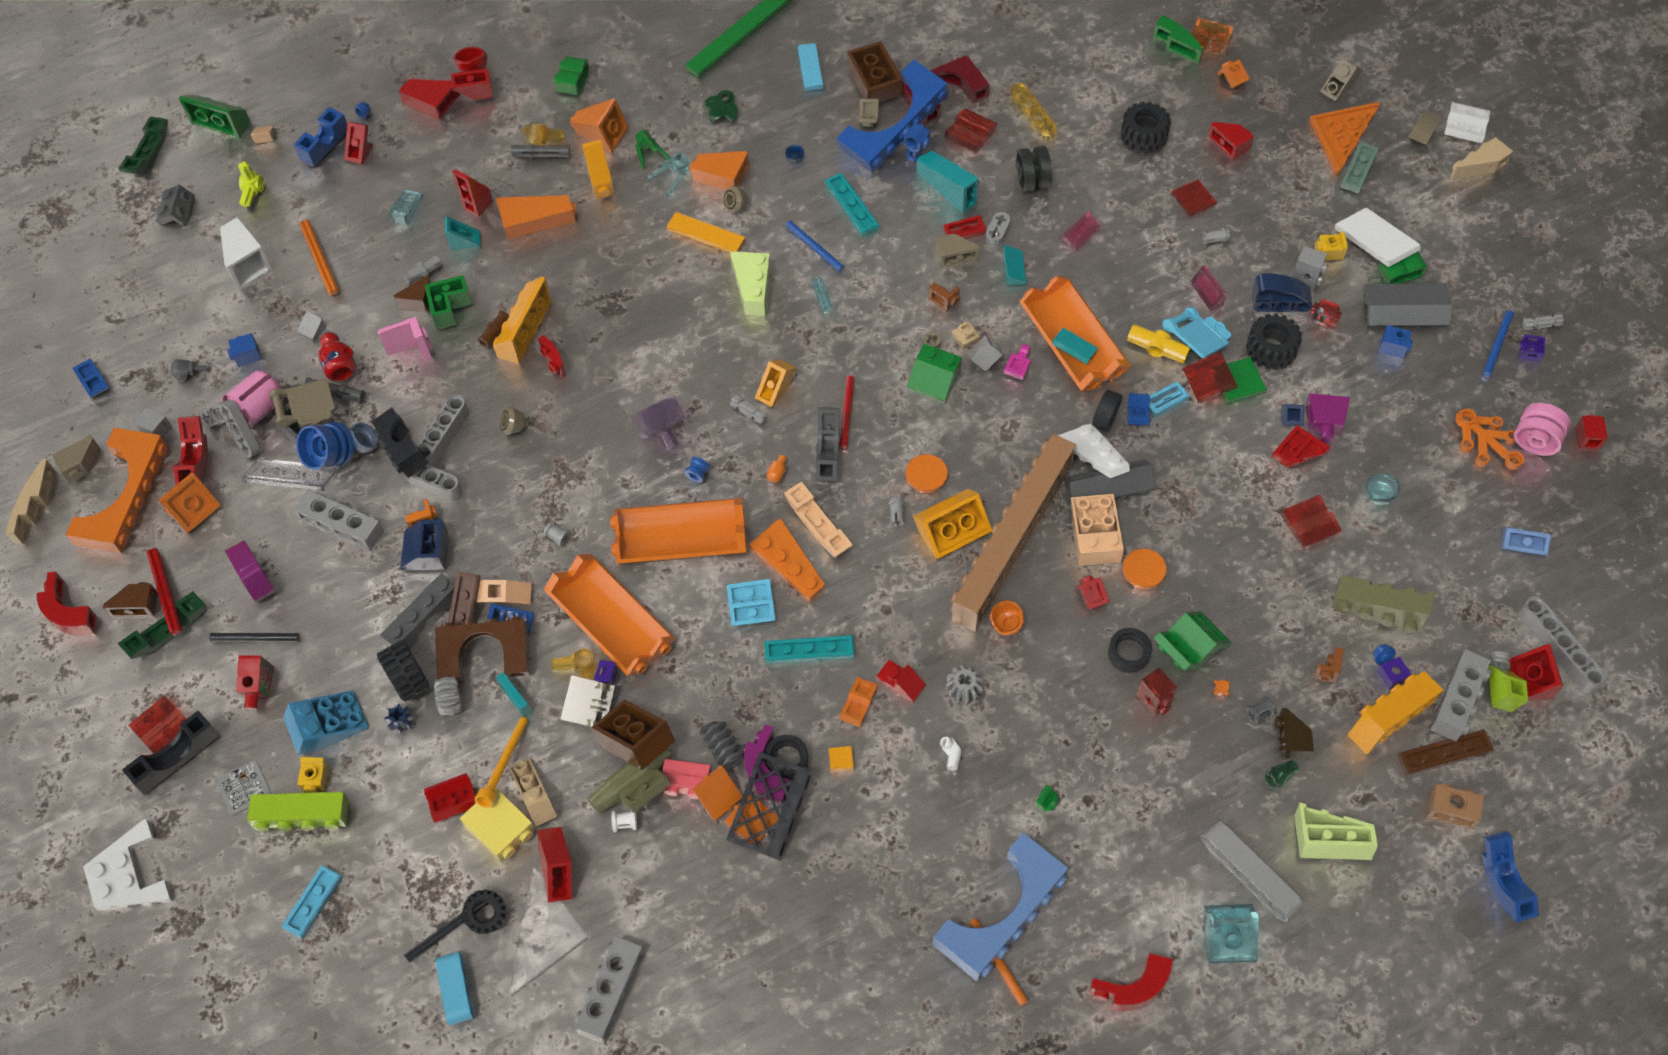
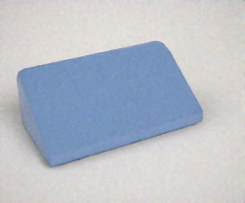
(1526, 541)

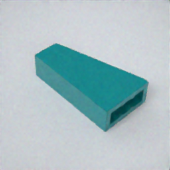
(949, 180)

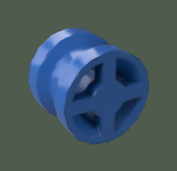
(697, 469)

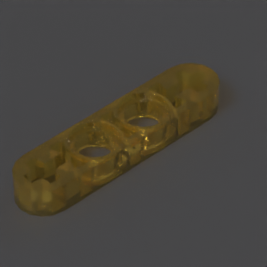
(1036, 110)

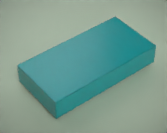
(1074, 345)
(513, 695)

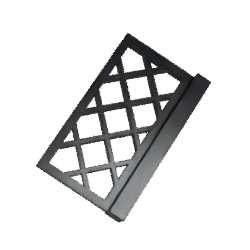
(788, 813)

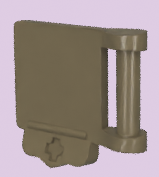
(308, 404)

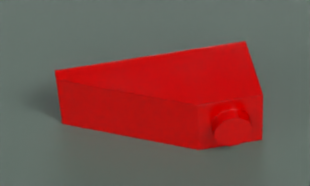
(474, 195)

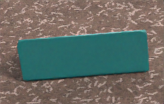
(1014, 266)

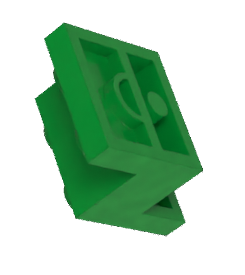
(1192, 641)

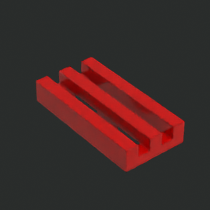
(965, 230)

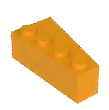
(1394, 710)

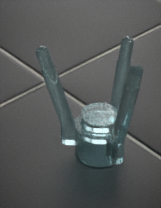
(676, 163)

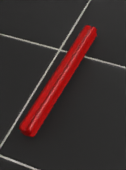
(164, 591)

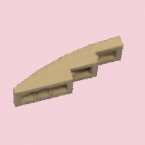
(34, 494)

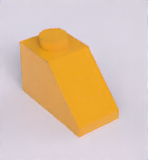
(775, 382)

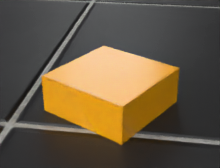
(841, 759)

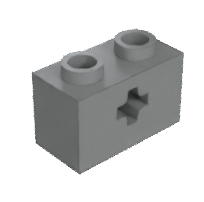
(1310, 266)

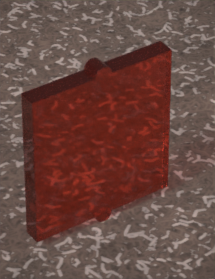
(1193, 198)

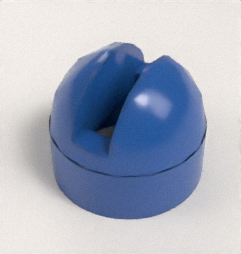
(362, 109)

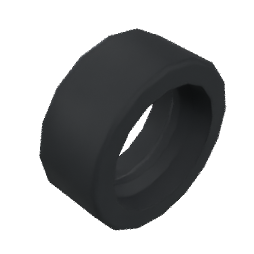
(1107, 410)
(1134, 635)
(790, 741)

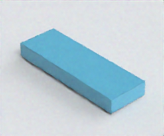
(810, 67)
(312, 902)

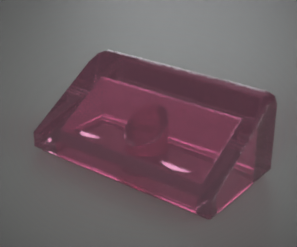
(1080, 231)
(1208, 288)

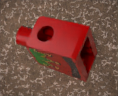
(253, 679)

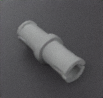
(421, 270)

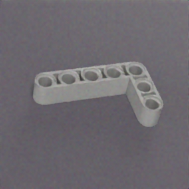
(435, 450)

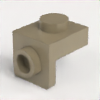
(868, 111)

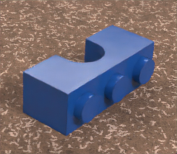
(331, 129)

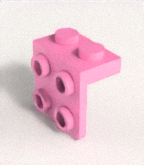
(405, 336)

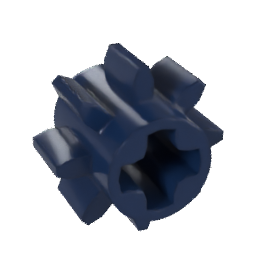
(399, 718)

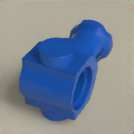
(916, 139)

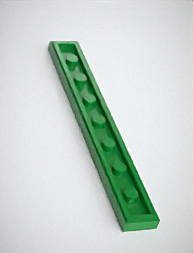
(734, 36)

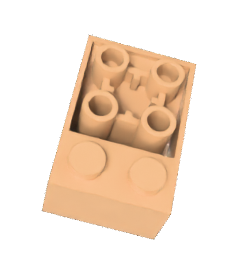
(1096, 530)

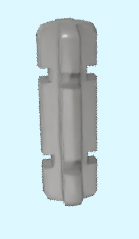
(1542, 321)
(748, 409)

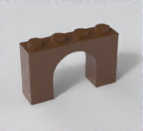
(453, 639)

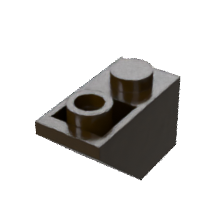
(1294, 737)

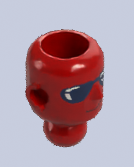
(336, 358)

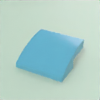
(750, 602)

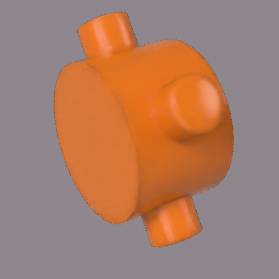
(1221, 687)

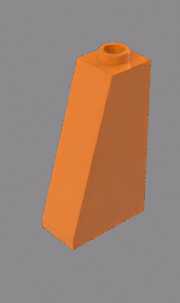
(534, 213)

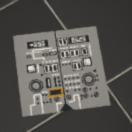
(239, 786)

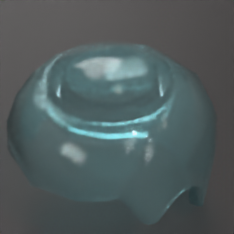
(1382, 489)

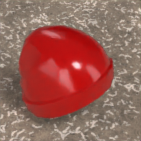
(470, 59)

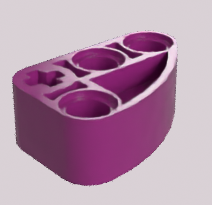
(249, 571)

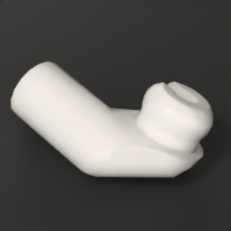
(953, 751)

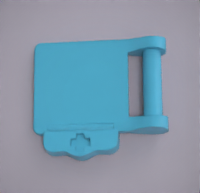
(1201, 335)

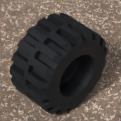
(1149, 138)
(1274, 328)
(403, 670)

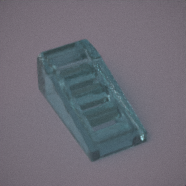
(406, 216)

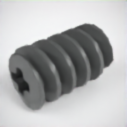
(721, 744)

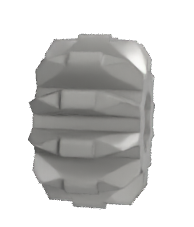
(966, 677)
(447, 696)

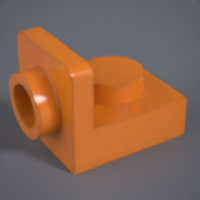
(1234, 73)
(428, 514)

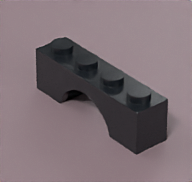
(405, 455)
(152, 769)

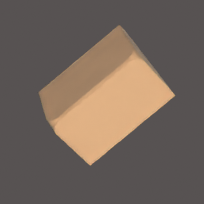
(263, 134)

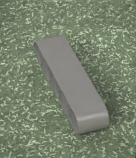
(1565, 655)
(1252, 871)

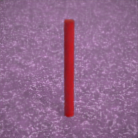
(846, 413)

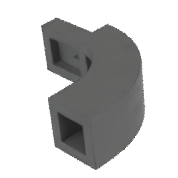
(828, 444)

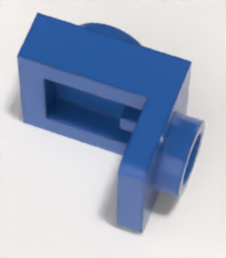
(1138, 409)

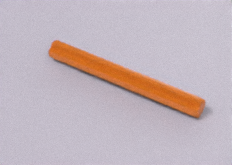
(319, 258)

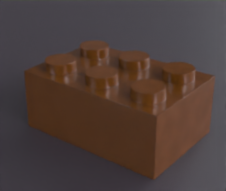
(874, 72)
(633, 734)

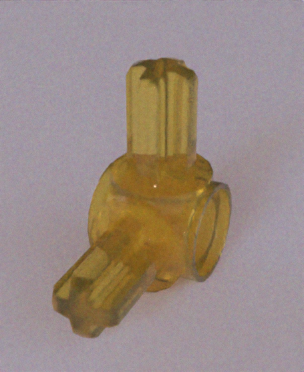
(541, 134)
(572, 662)

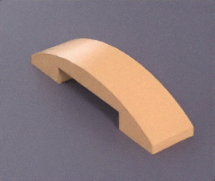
(816, 521)

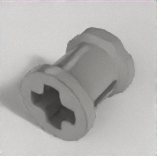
(557, 534)

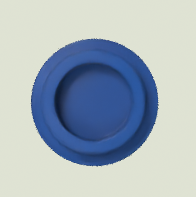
(1383, 654)

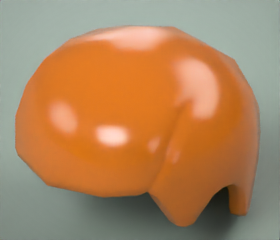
(1007, 618)

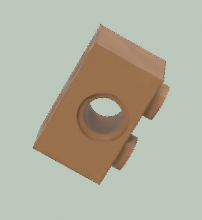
(1441, 808)

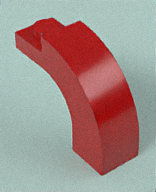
(193, 449)
(69, 620)
(1140, 993)

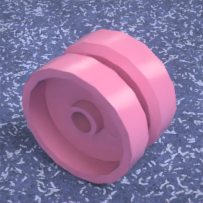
(1542, 429)

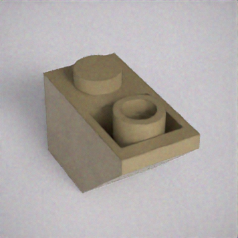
(1341, 79)

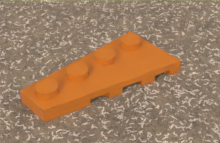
(787, 559)

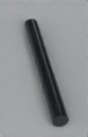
(254, 637)
(439, 934)

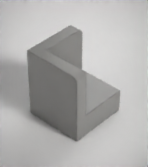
(985, 353)
(152, 422)

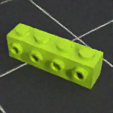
(298, 811)

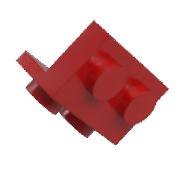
(450, 797)

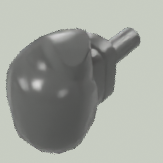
(183, 368)

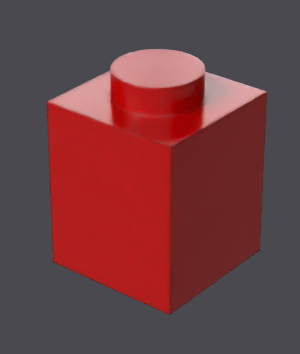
(1591, 432)

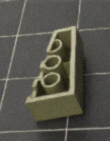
(1383, 603)

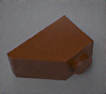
(133, 601)

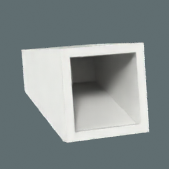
(242, 254)

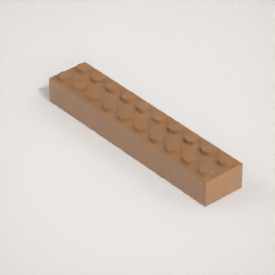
(1012, 533)

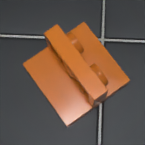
(189, 502)

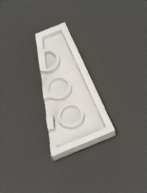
(1095, 449)

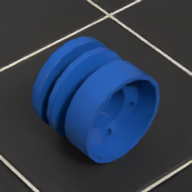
(325, 445)

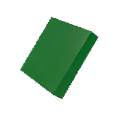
(1247, 380)

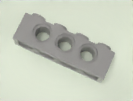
(364, 536)
(1445, 720)
(600, 1027)

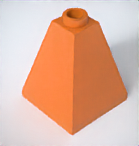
(601, 122)

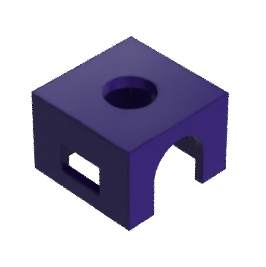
(1537, 346)
(608, 673)
(1391, 679)

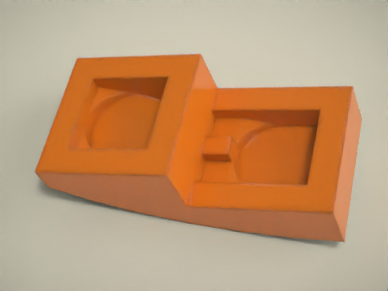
(858, 702)

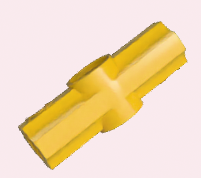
(1158, 343)

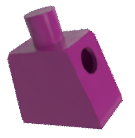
(1326, 415)

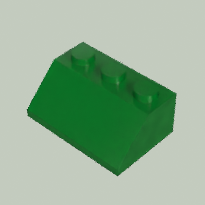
(215, 115)

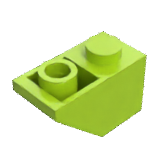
(1507, 689)

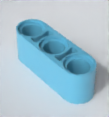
(454, 988)

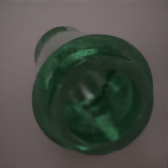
(1280, 774)

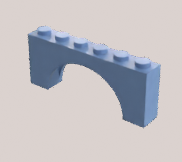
(978, 948)

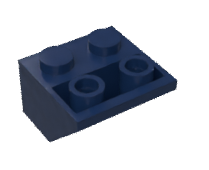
(424, 546)

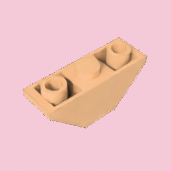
(504, 592)

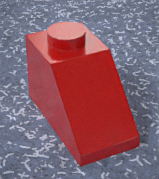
(473, 84)
(1231, 138)

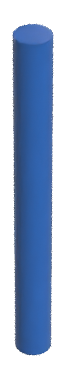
(815, 246)
(1498, 343)

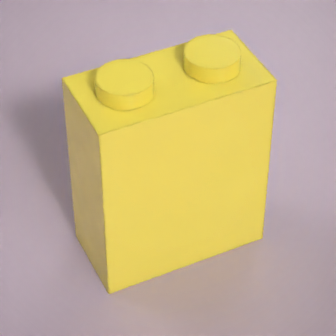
(498, 827)

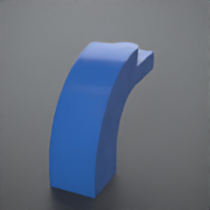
(1505, 880)

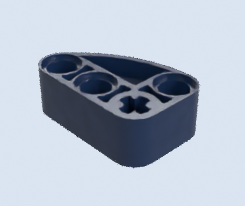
(1280, 294)

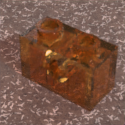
(1212, 35)

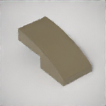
(1425, 127)

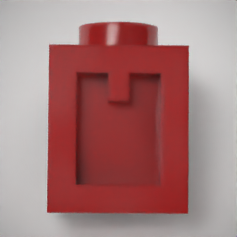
(1093, 592)

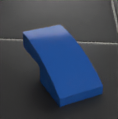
(90, 378)

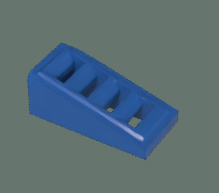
(510, 612)

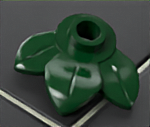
(719, 108)

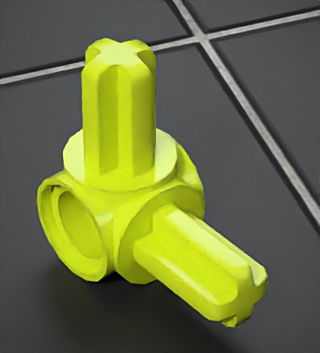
(249, 183)

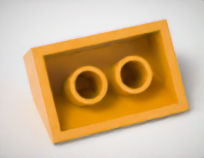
(953, 523)

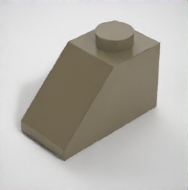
(955, 250)
(77, 458)

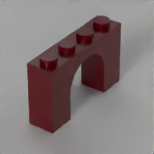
(958, 73)

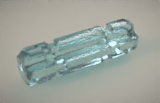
(822, 294)

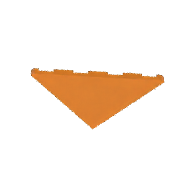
(1341, 132)

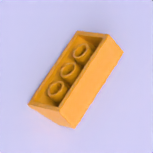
(523, 321)

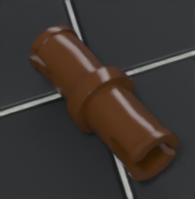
(493, 329)

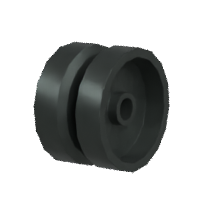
(1034, 168)

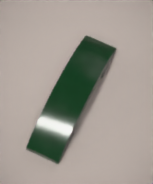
(148, 148)
(158, 634)

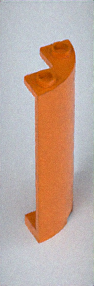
(1064, 307)
(678, 530)
(609, 615)

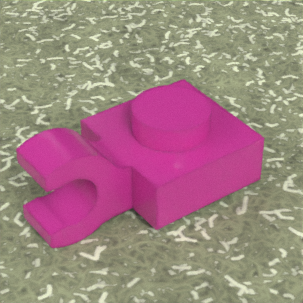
(1018, 364)

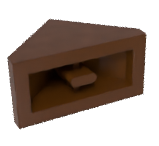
(414, 296)

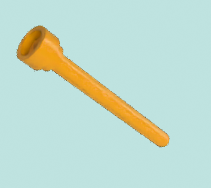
(486, 795)

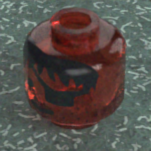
(1326, 313)

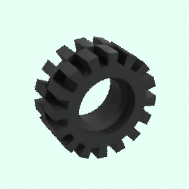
(476, 898)

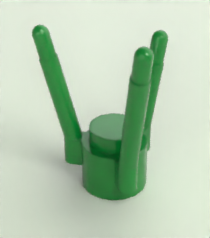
(646, 142)

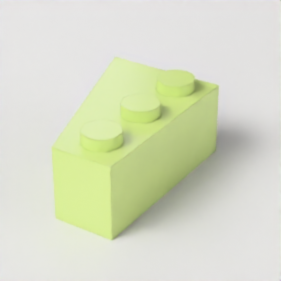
(752, 279)
(1333, 837)

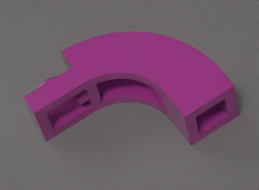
(750, 755)

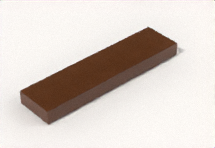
(1445, 753)

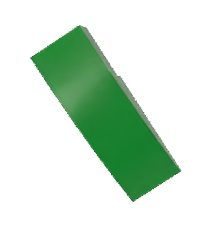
(1178, 39)

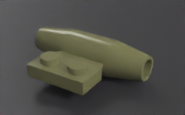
(631, 785)

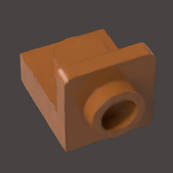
(942, 298)
(1331, 670)

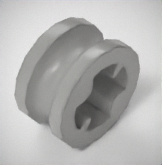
(1500, 659)

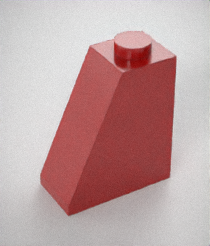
(429, 96)
(555, 864)

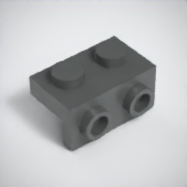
(174, 205)

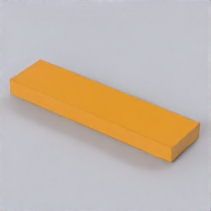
(705, 233)

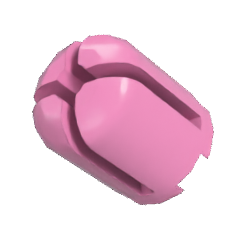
(253, 396)

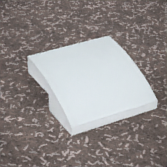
(1467, 122)

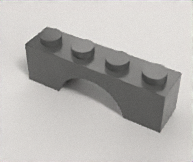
(408, 624)

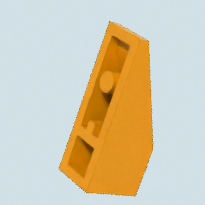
(598, 169)

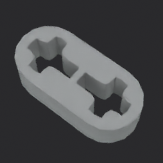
(994, 227)

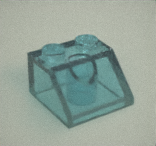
(1231, 933)

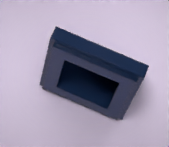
(1292, 414)

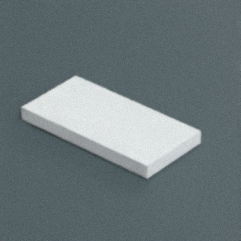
(1377, 237)

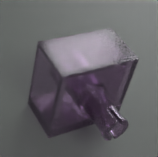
(658, 420)

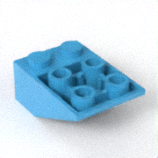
(323, 721)

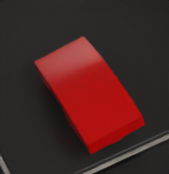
(553, 357)

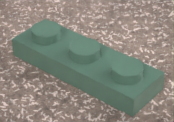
(1359, 167)

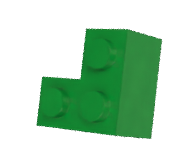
(446, 296)

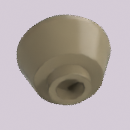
(735, 199)
(511, 421)

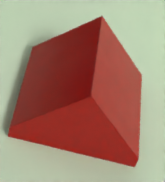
(1540, 672)

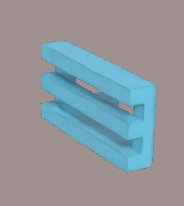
(1156, 407)

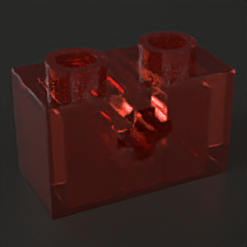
(1156, 693)

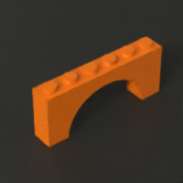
(111, 527)

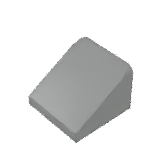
(311, 326)

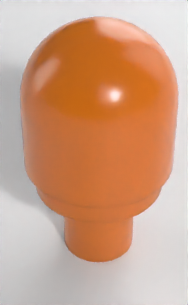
(777, 470)

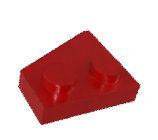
(1299, 448)

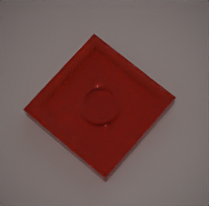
(1209, 377)

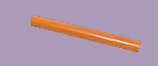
(1005, 972)

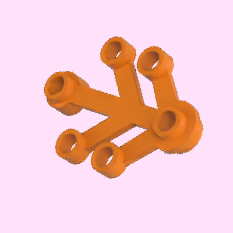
(1487, 437)

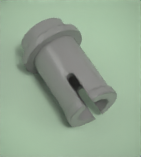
(1217, 236)
(896, 506)

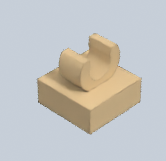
(965, 335)

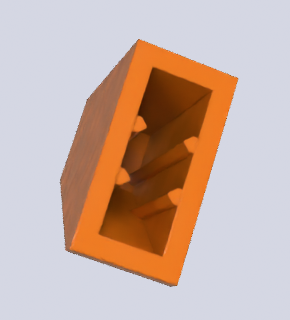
(720, 169)

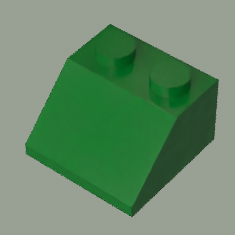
(934, 372)

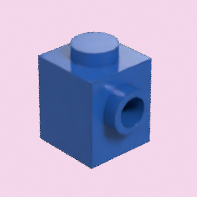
(1395, 342)
(244, 350)

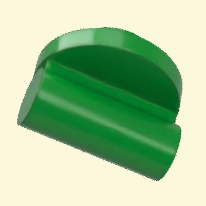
(1047, 799)

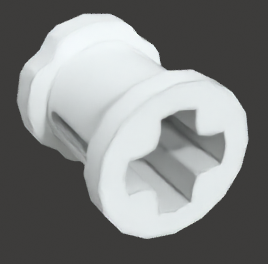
(624, 820)

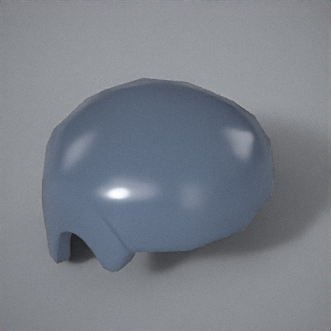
(363, 437)

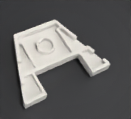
(114, 876)

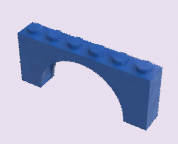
(874, 147)

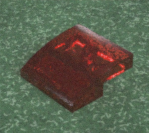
(970, 130)
(1310, 521)
(158, 725)

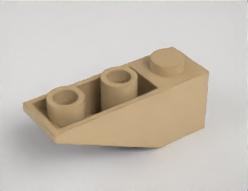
(1484, 161)
(532, 792)

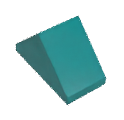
(461, 235)

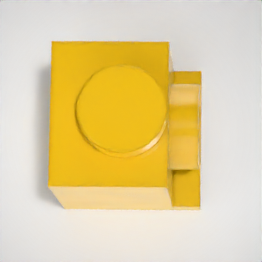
(1334, 245)
(319, 769)

